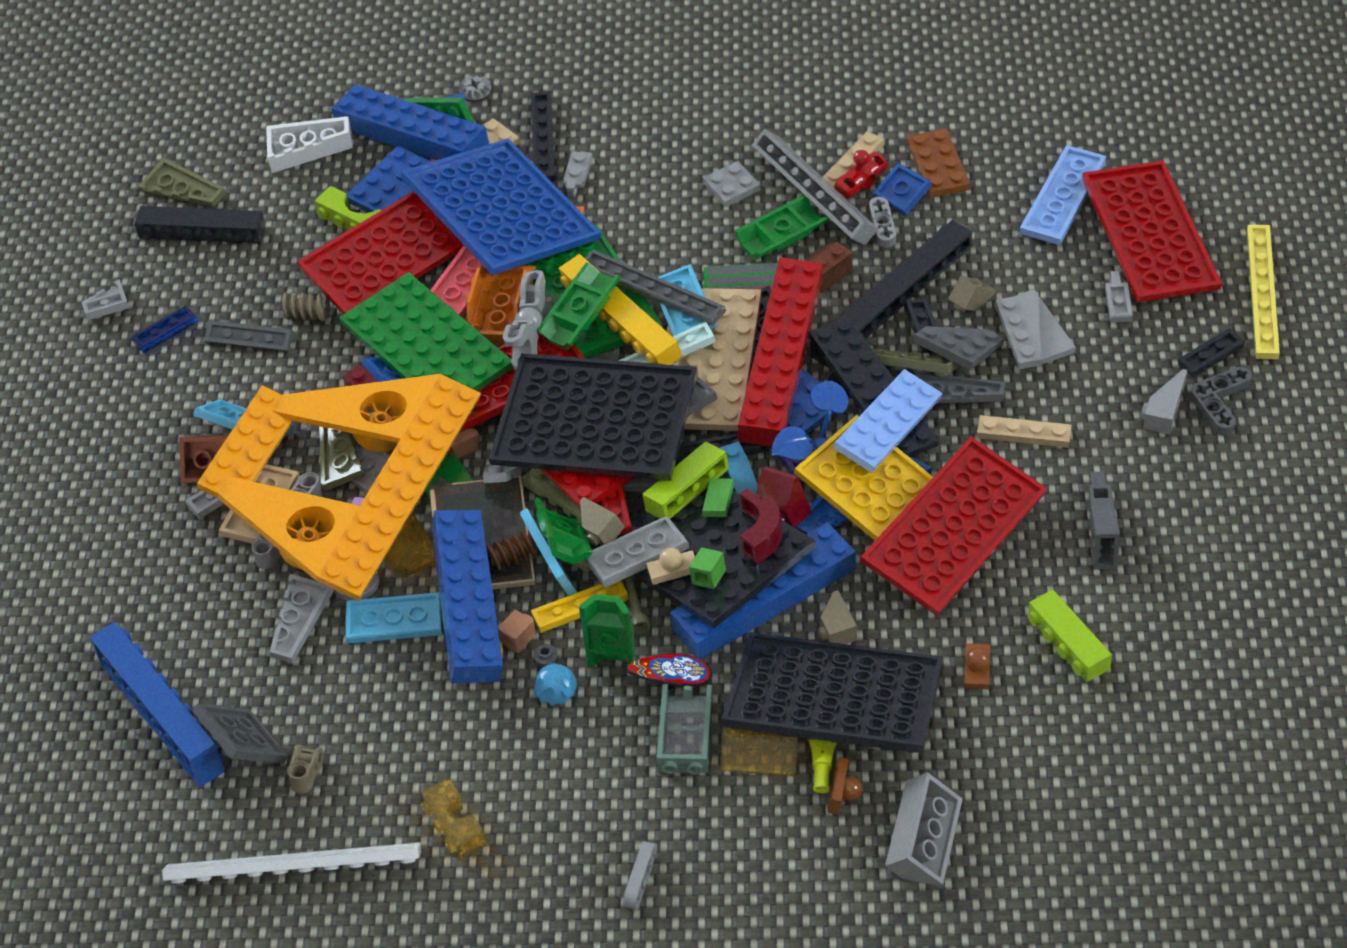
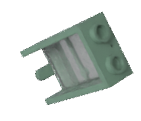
(684, 732)

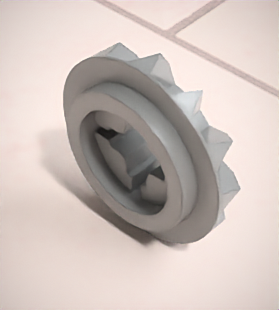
(470, 92)

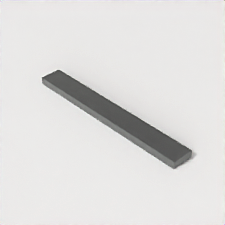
(658, 289)

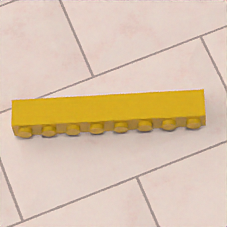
(630, 321)

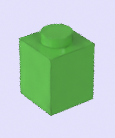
(707, 568)

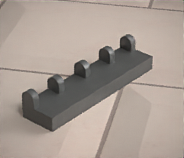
(249, 336)

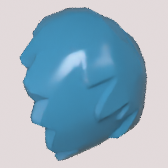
(555, 684)

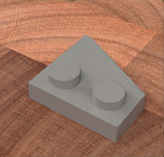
(105, 302)
(497, 473)

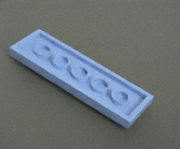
(1061, 196)
(887, 421)

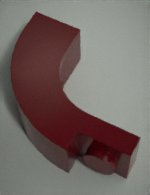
(767, 532)

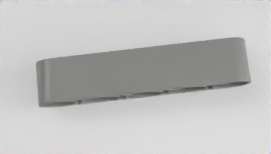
(265, 552)

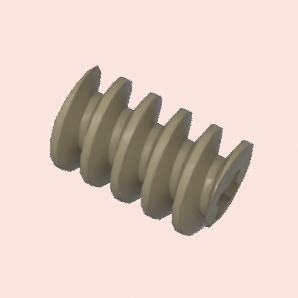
(305, 308)

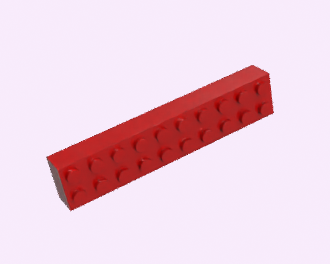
(780, 351)

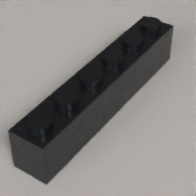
(200, 224)

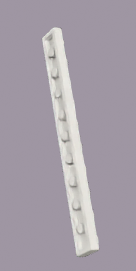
(282, 863)

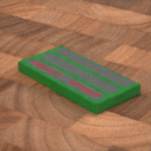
(740, 276)

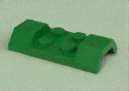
(779, 228)
(577, 307)
(564, 535)
(607, 630)

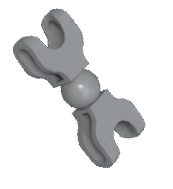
(533, 309)

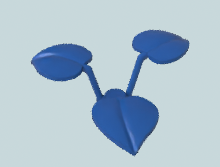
(792, 440)

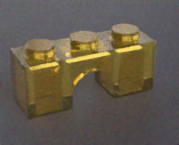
(461, 834)

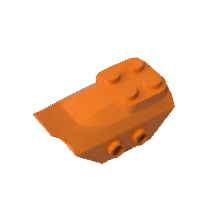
(494, 301)

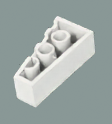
(306, 141)

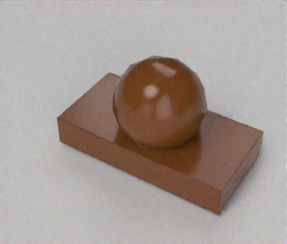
(977, 666)
(843, 786)

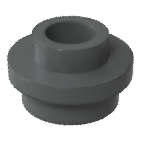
(543, 660)

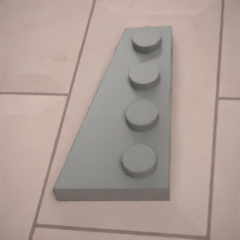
(1022, 327)
(301, 609)

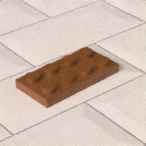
(938, 162)

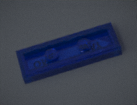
(164, 329)

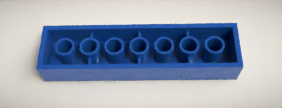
(408, 124)
(818, 569)
(466, 596)
(158, 704)

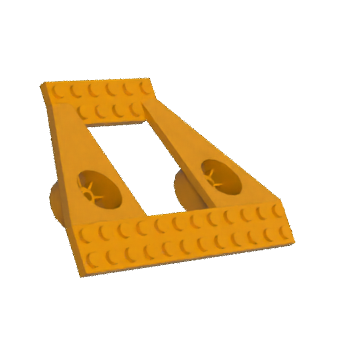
(353, 538)

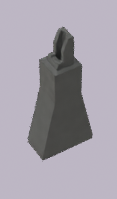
(1103, 523)

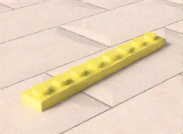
(1263, 292)

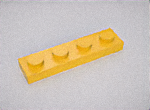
(567, 608)

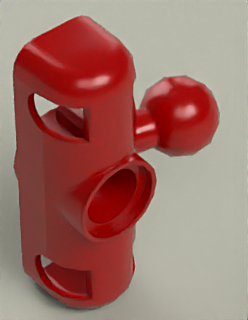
(862, 174)

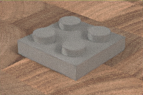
(731, 184)

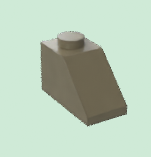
(970, 294)
(599, 523)
(837, 622)

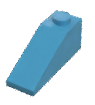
(739, 469)

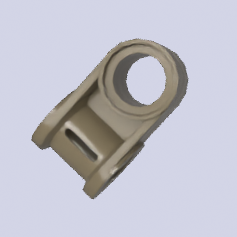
(304, 768)

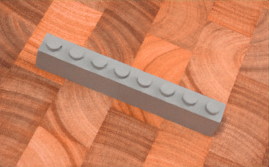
(815, 187)

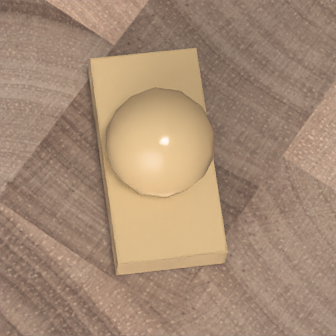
(670, 565)

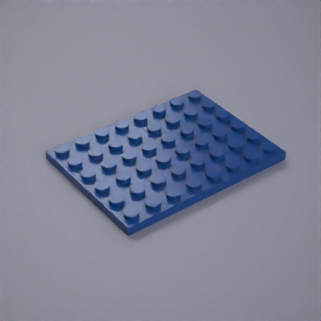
(500, 206)

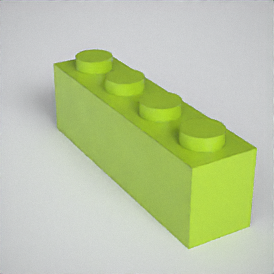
(687, 481)
(1069, 636)

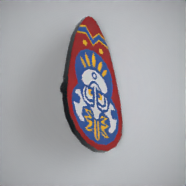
(671, 670)

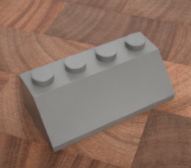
(924, 830)

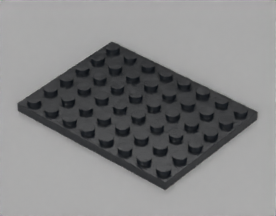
(594, 416)
(742, 575)
(834, 692)

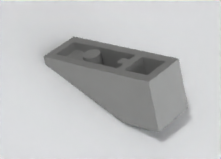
(1164, 404)

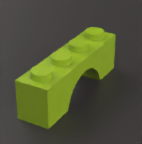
(334, 207)

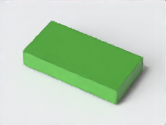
(718, 497)

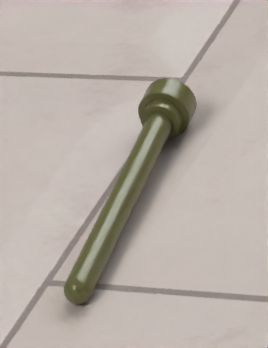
(639, 620)

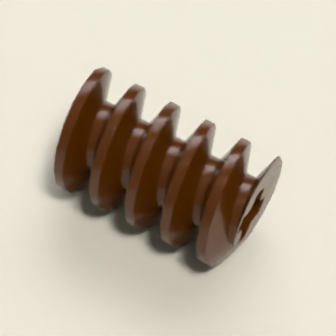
(511, 550)

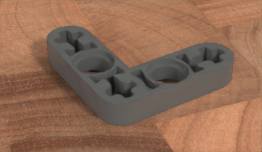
(1210, 396)

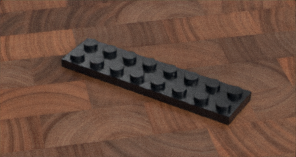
(864, 375)

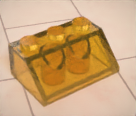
(411, 549)
(759, 752)

